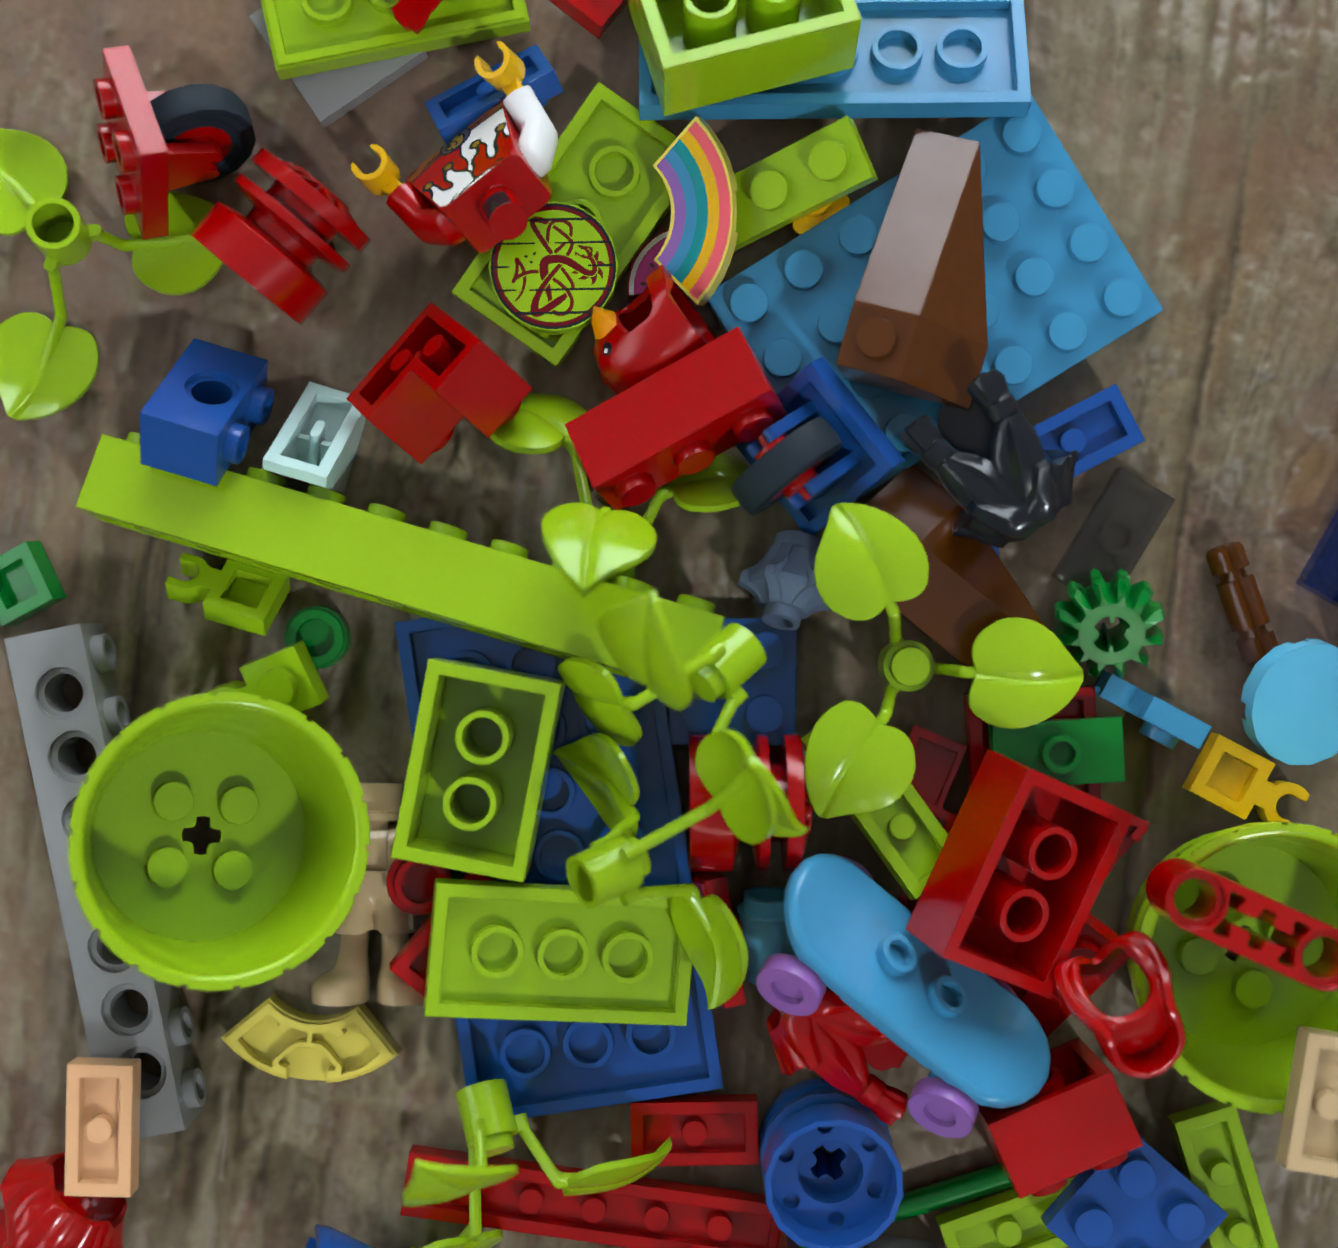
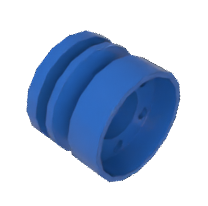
(820, 1196)

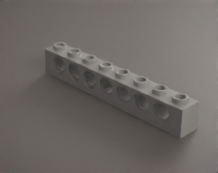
(51, 733)

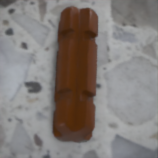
(1241, 601)

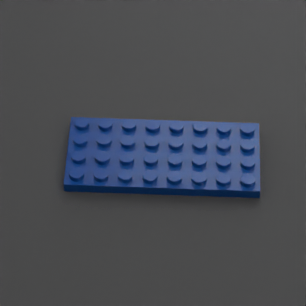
(579, 1064)

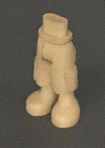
(350, 977)

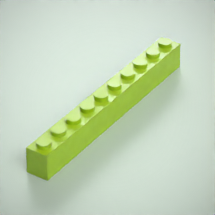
(375, 555)

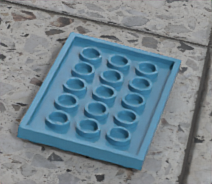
(1051, 277)

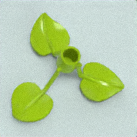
(42, 360)
(605, 542)
(647, 653)
(1017, 673)
(620, 861)
(489, 1131)

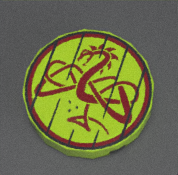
(555, 270)

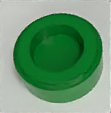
(323, 632)

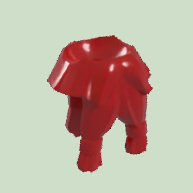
(837, 1047)
(42, 1217)

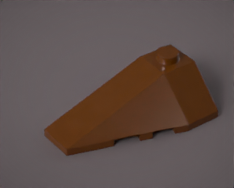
(965, 579)

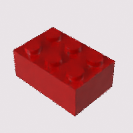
(1018, 874)

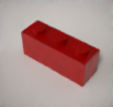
(675, 421)

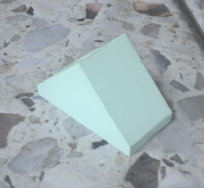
(318, 439)

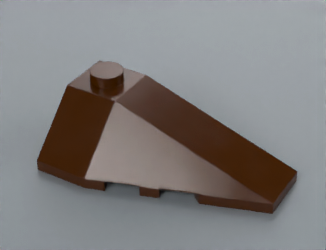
(923, 292)

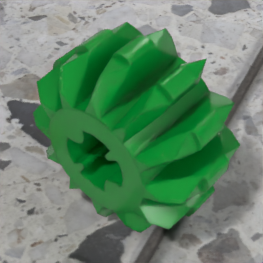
(1109, 599)

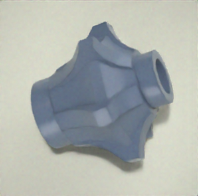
(785, 580)

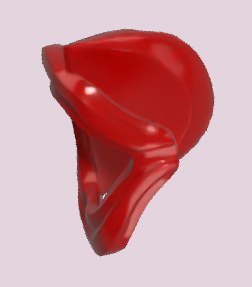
(1141, 1041)

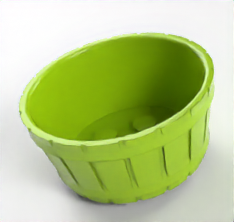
(283, 856)
(1236, 1011)

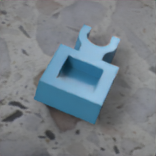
(1161, 720)

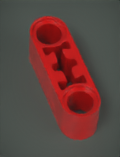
(1207, 920)

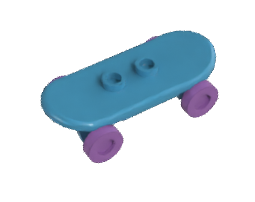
(946, 1016)

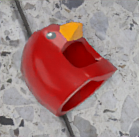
(647, 333)

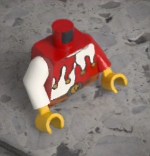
(485, 177)

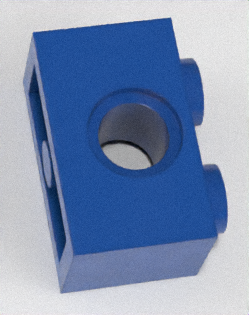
(205, 412)

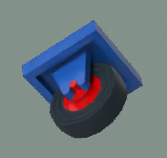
(817, 453)

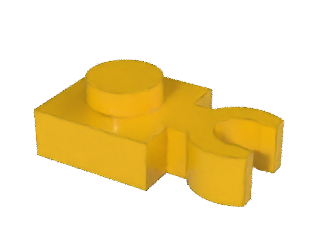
(1238, 780)

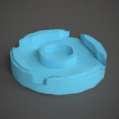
(1294, 702)

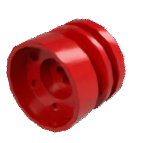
(282, 235)
(711, 840)

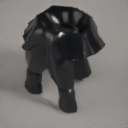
(993, 464)

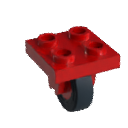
(165, 138)

